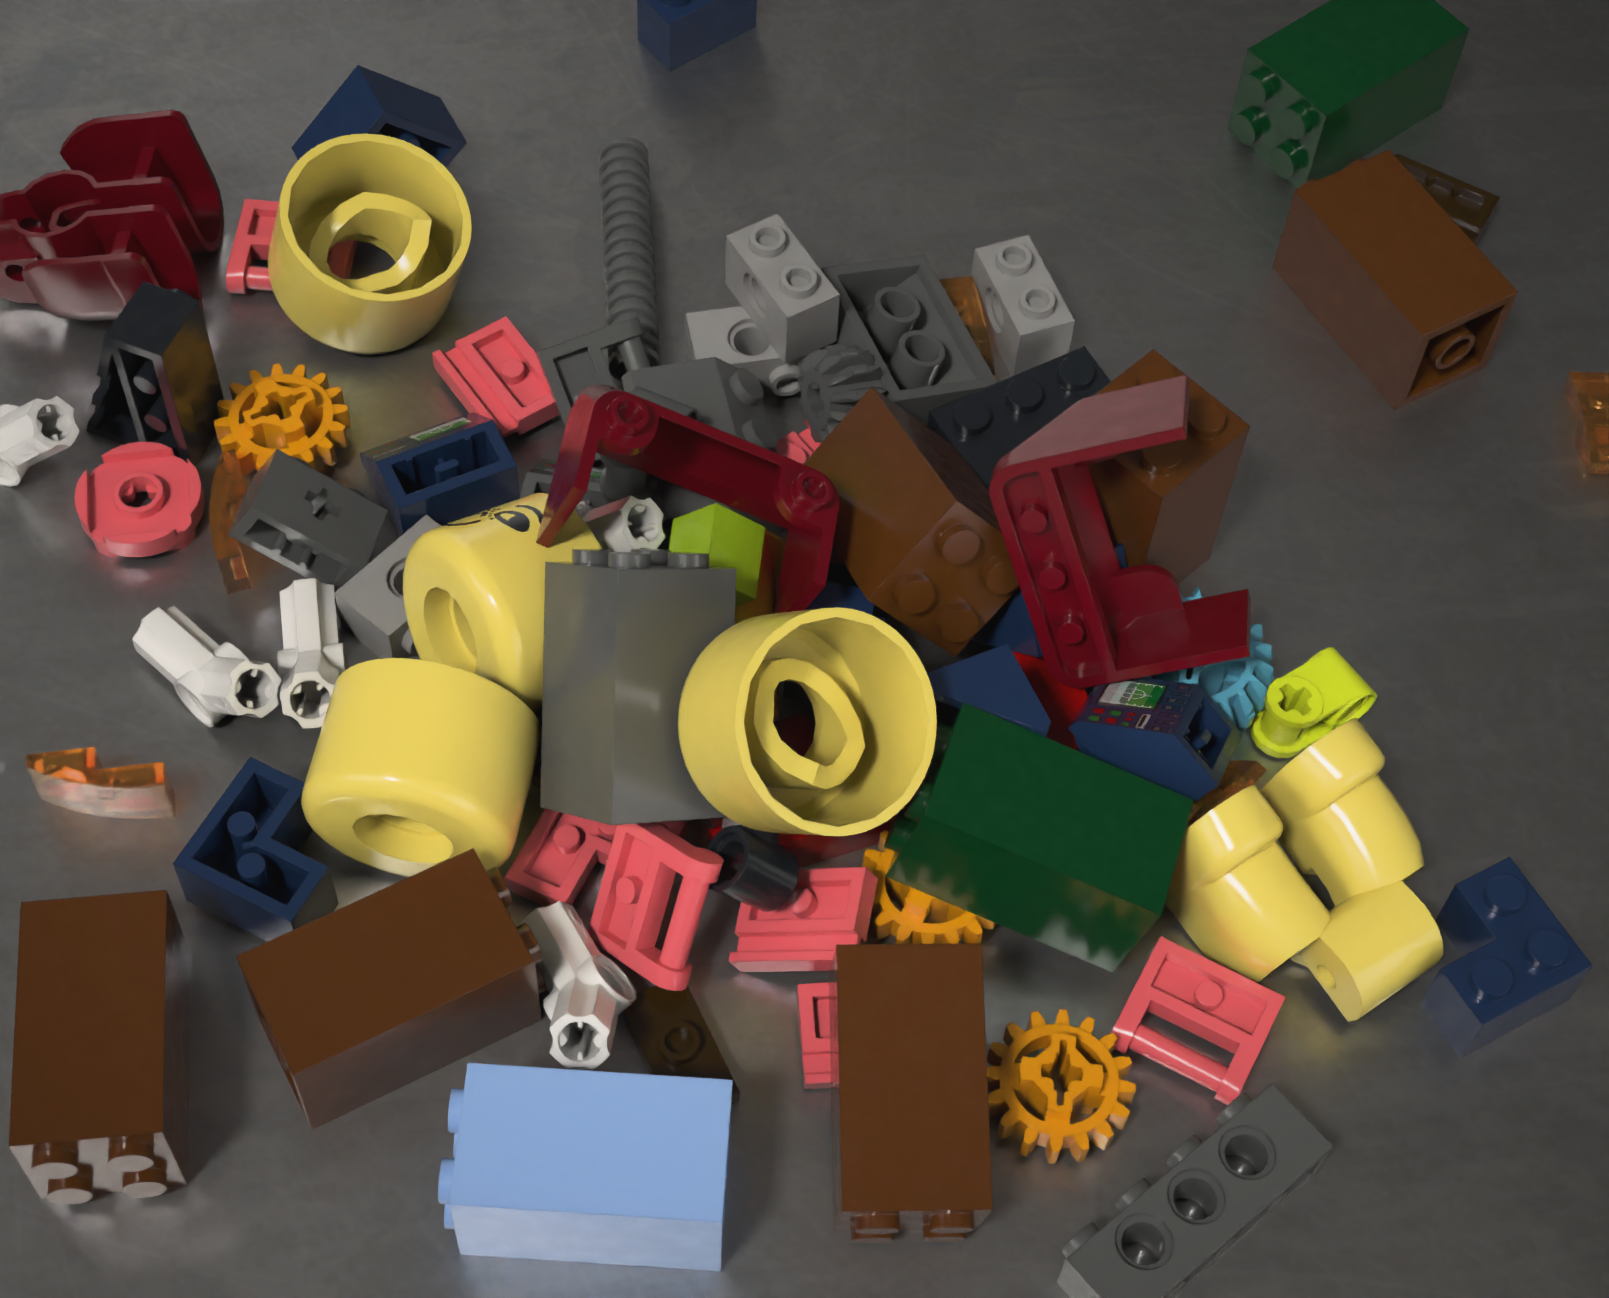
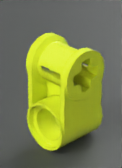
(1310, 704)

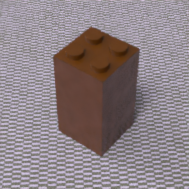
(1392, 278)
(1171, 495)
(915, 523)
(395, 986)
(101, 1047)
(909, 1091)

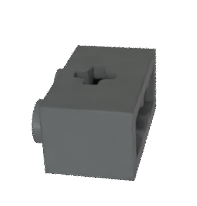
(307, 521)

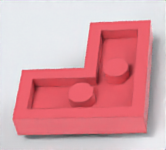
(562, 855)

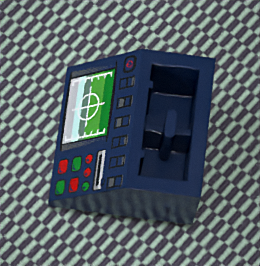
(443, 472)
(1158, 733)

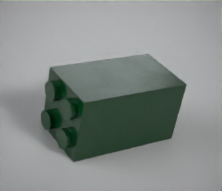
(1344, 82)
(1039, 838)

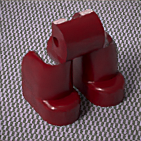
(116, 219)

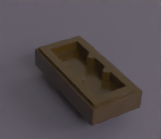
(1463, 202)
(675, 1036)

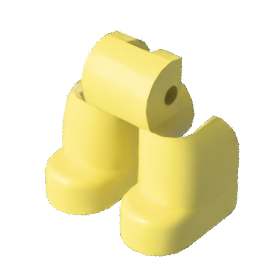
(1336, 822)

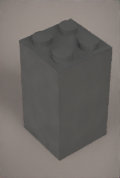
(614, 676)

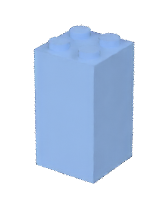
(588, 1166)

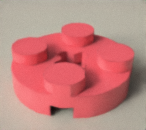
(144, 530)

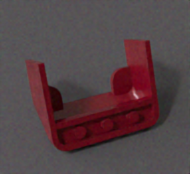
(708, 464)
(1087, 611)

